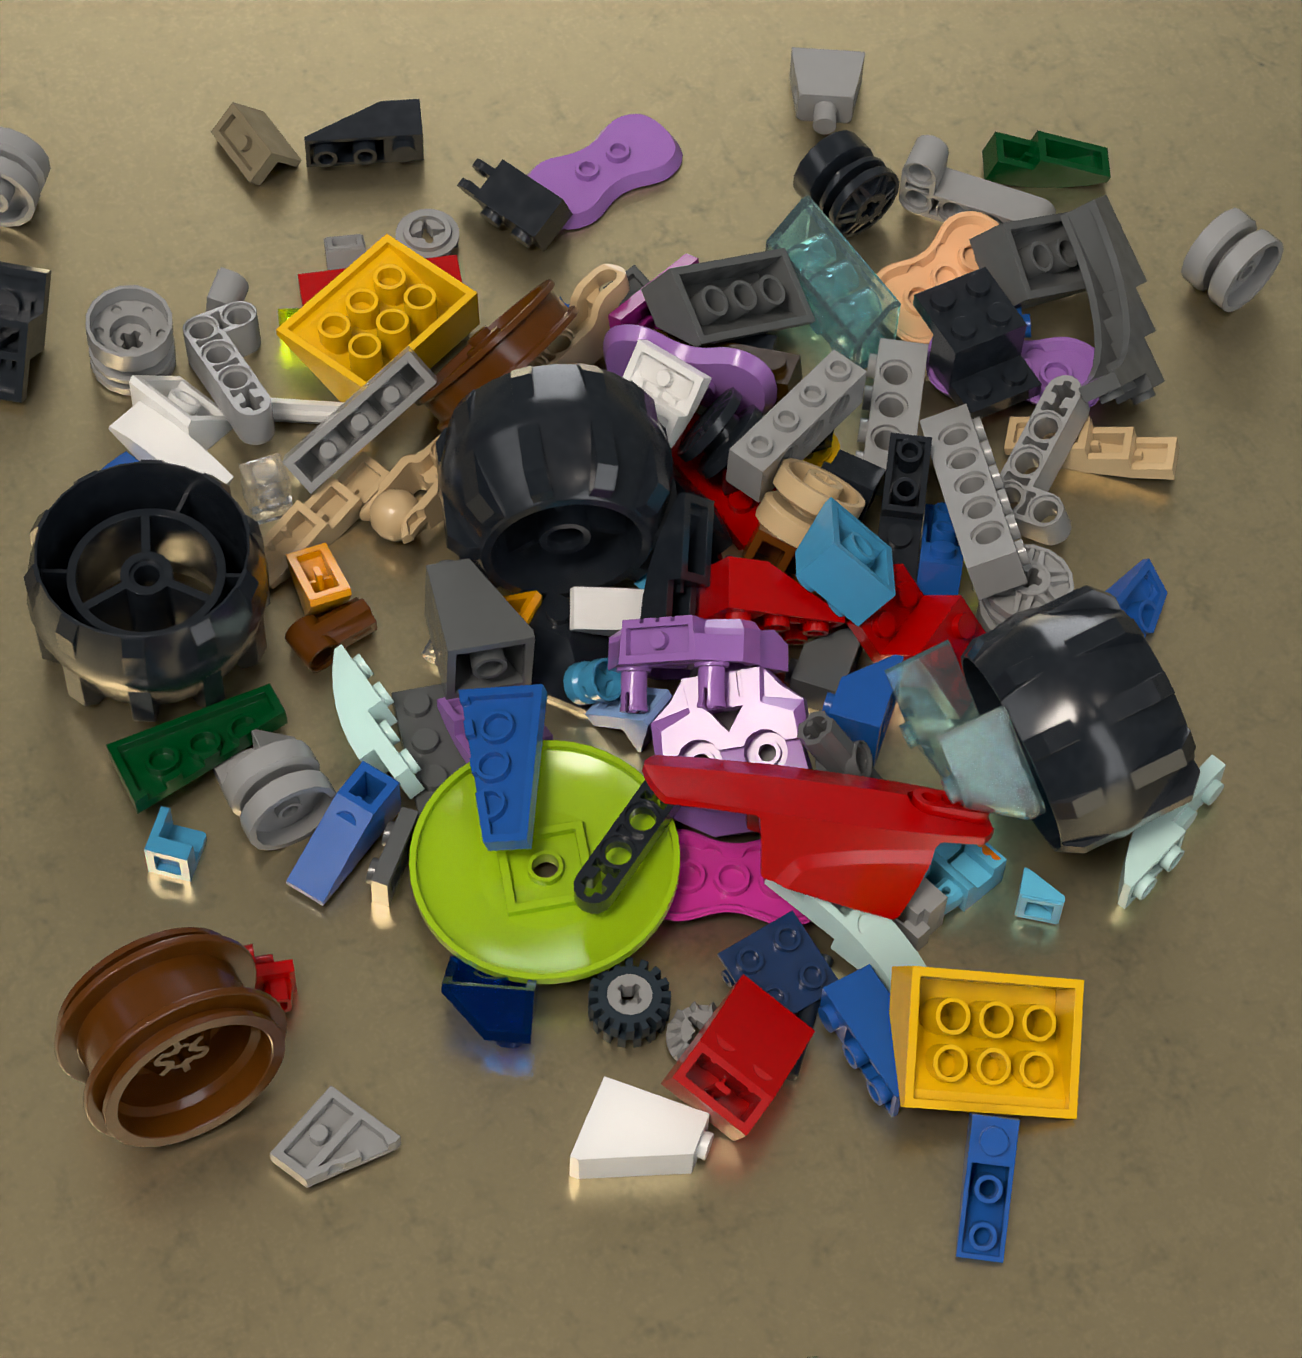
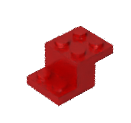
(916, 622)

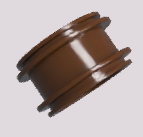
(170, 1036)

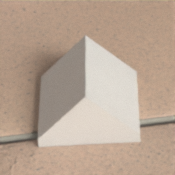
(182, 406)

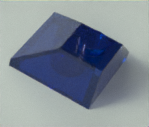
(492, 1005)

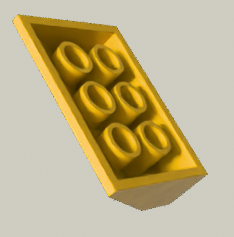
(375, 312)
(986, 1041)

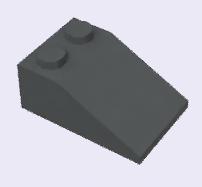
(1030, 260)

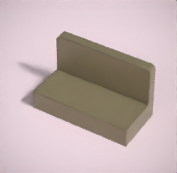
(253, 142)

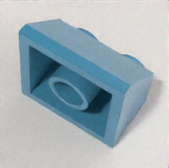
(845, 564)

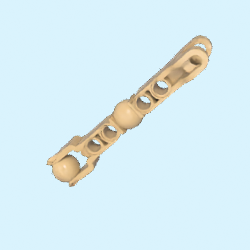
(394, 509)

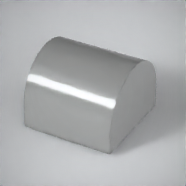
(226, 288)

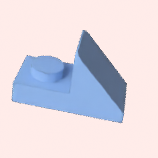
(635, 725)

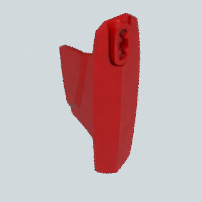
(827, 831)

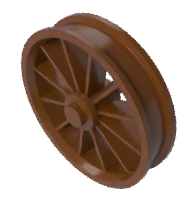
(498, 349)

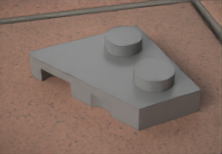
(332, 1140)

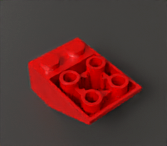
(765, 596)
(739, 1059)

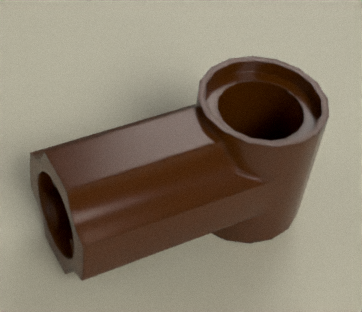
(316, 638)

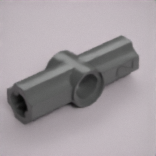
(833, 748)

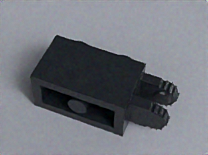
(518, 203)

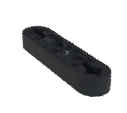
(624, 836)

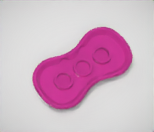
(723, 879)

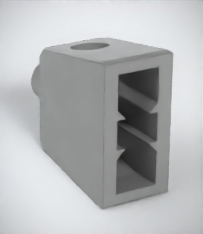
(825, 85)

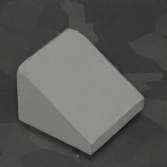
(343, 250)

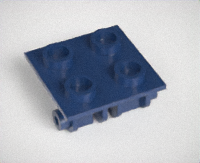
(781, 962)

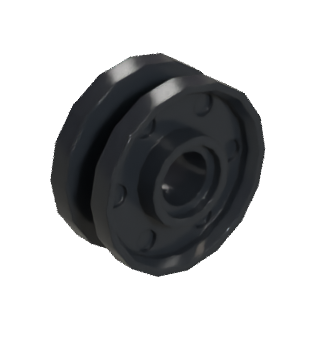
(717, 432)

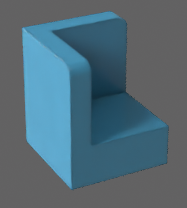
(173, 848)

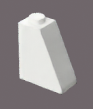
(638, 1135)

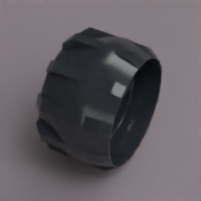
(555, 479)
(149, 634)
(1088, 716)

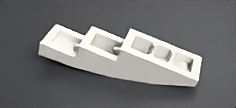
(603, 609)

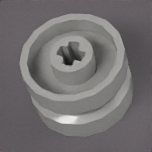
(22, 176)
(1232, 259)
(278, 794)

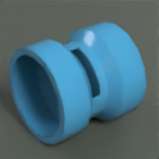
(591, 682)

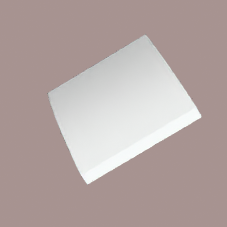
(670, 382)

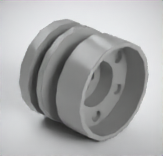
(129, 336)
(1047, 580)

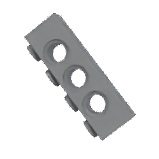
(892, 399)
(359, 419)
(796, 424)

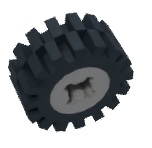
(633, 1017)

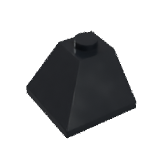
(559, 648)

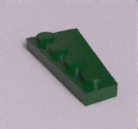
(185, 748)

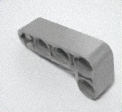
(941, 192)
(215, 352)
(1059, 412)

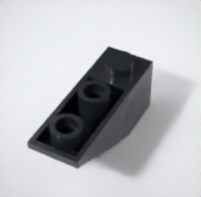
(373, 135)

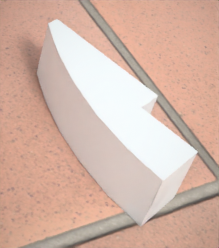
(156, 438)

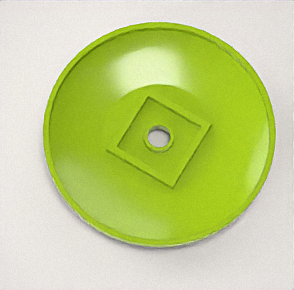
(528, 926)

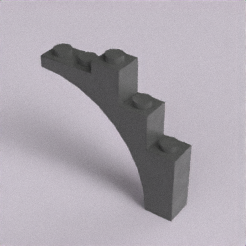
(1111, 272)

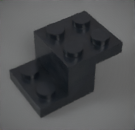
(22, 325)
(977, 343)

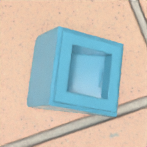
(1038, 899)

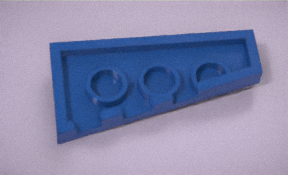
(505, 759)

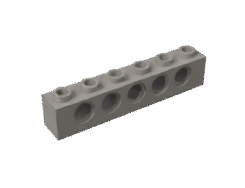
(974, 505)

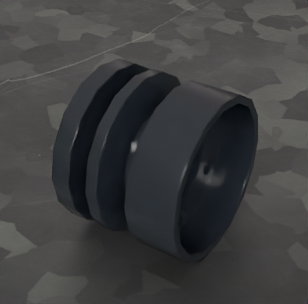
(846, 182)

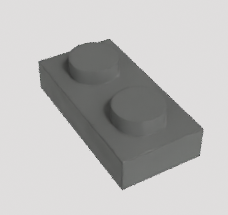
(387, 871)

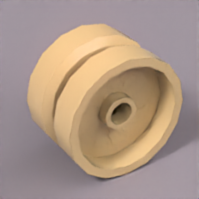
(799, 498)

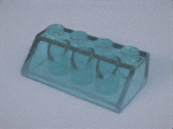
(840, 287)

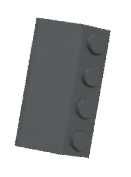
(729, 298)

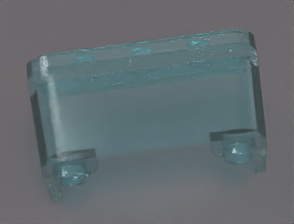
(970, 752)

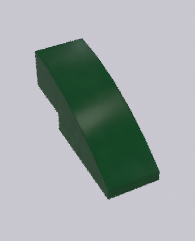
(1044, 161)

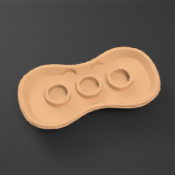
(942, 261)

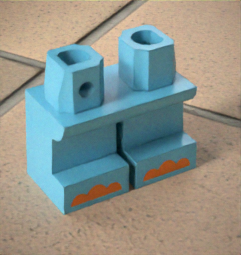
(965, 872)

